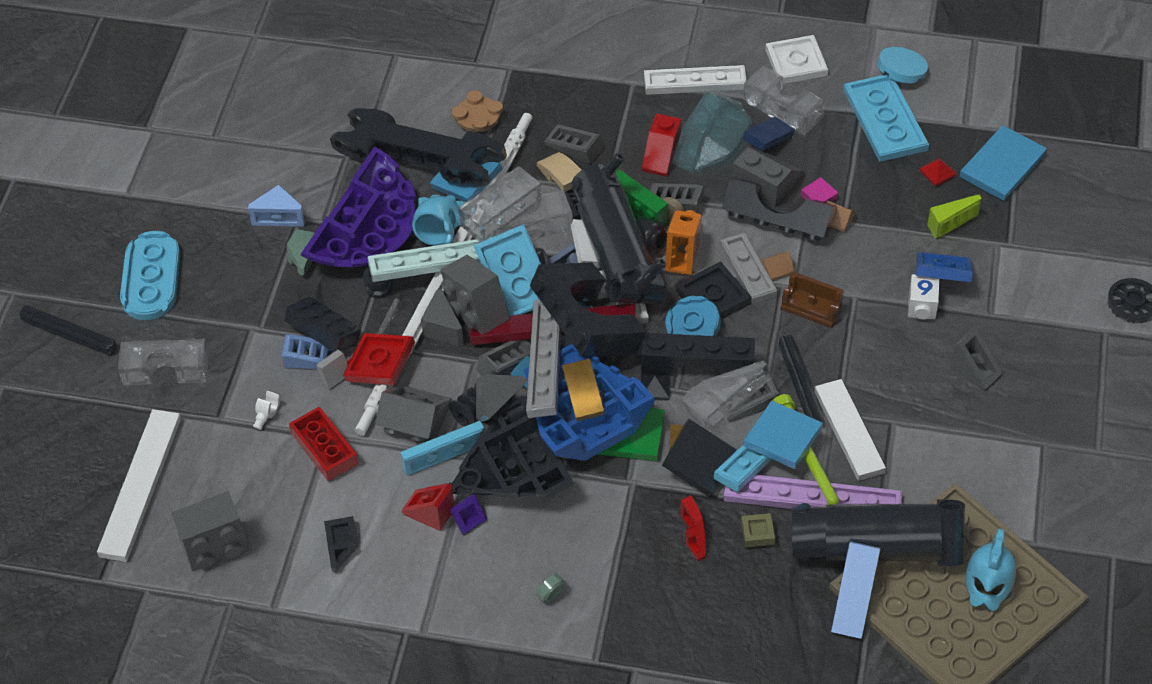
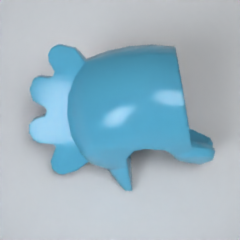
(436, 219)
(992, 566)

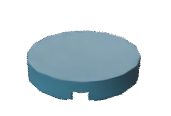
(902, 64)

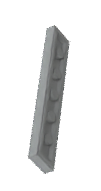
(543, 364)

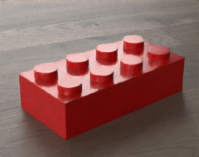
(323, 443)

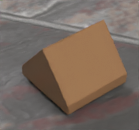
(842, 217)
(778, 265)

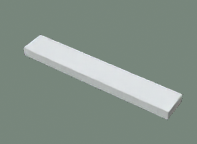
(139, 486)

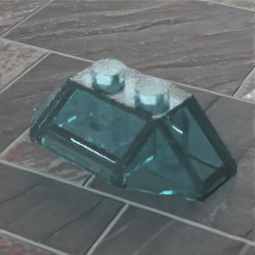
(711, 132)

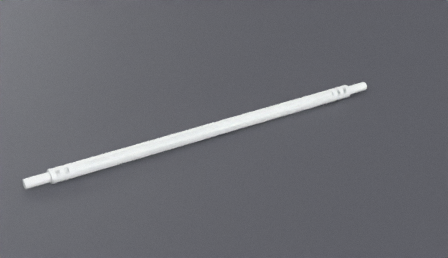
(414, 326)

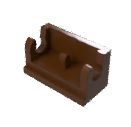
(812, 299)

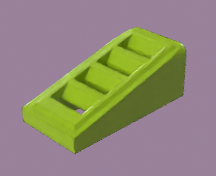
(952, 215)

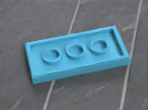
(885, 117)

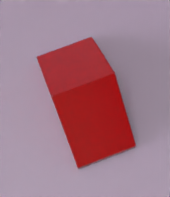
(431, 505)

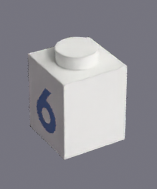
(923, 297)

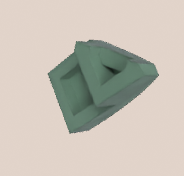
(295, 246)

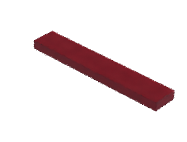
(520, 326)

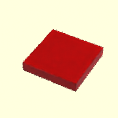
(379, 359)

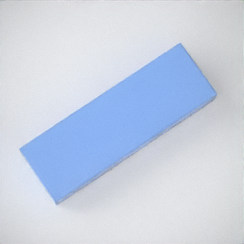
(855, 589)

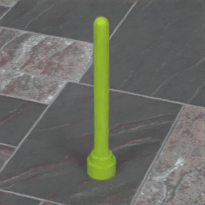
(811, 459)

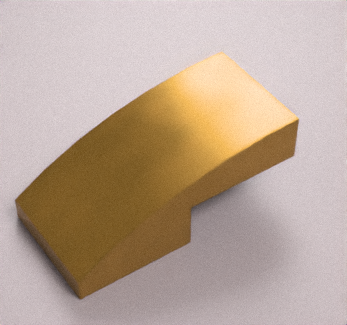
(583, 390)

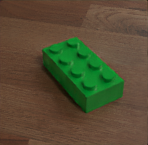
(642, 200)

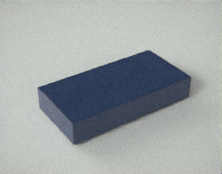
(768, 133)

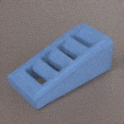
(302, 345)

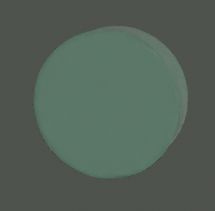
(550, 588)

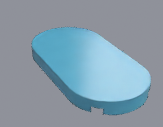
(150, 275)

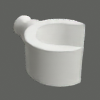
(266, 409)

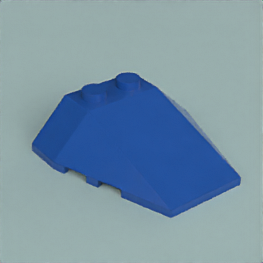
(624, 405)

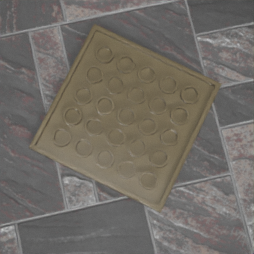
(935, 627)

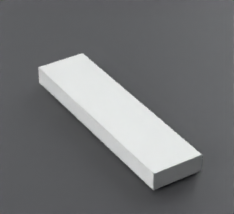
(694, 79)
(850, 430)

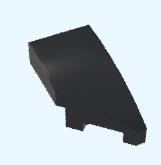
(341, 540)

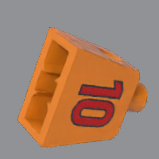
(683, 230)

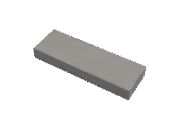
(748, 268)

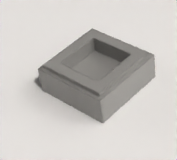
(332, 369)

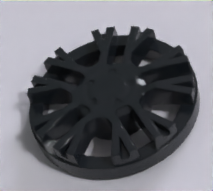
(1131, 300)

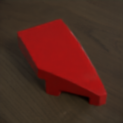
(695, 534)

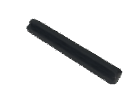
(68, 329)
(800, 378)

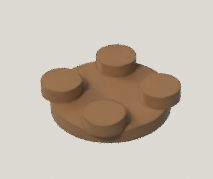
(477, 112)

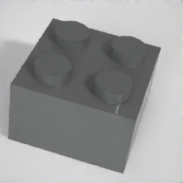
(474, 294)
(210, 531)

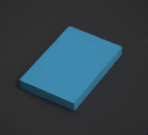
(1003, 162)

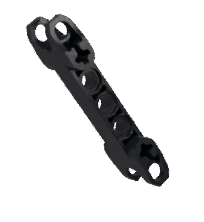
(454, 157)

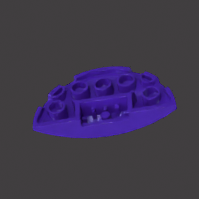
(369, 218)

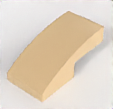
(559, 169)

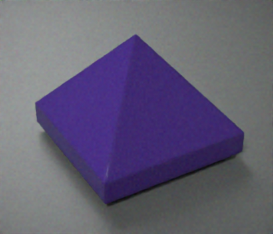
(468, 514)

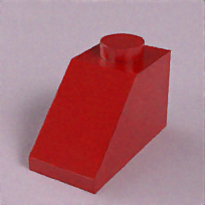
(661, 144)

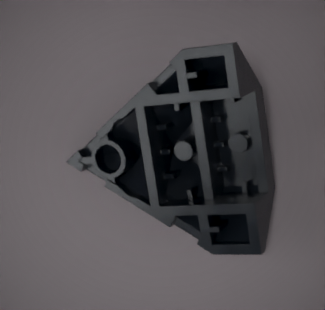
(511, 459)

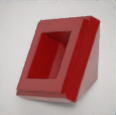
(937, 172)

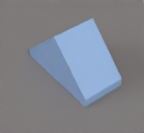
(276, 209)

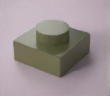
(757, 530)

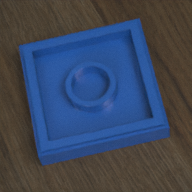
(944, 266)

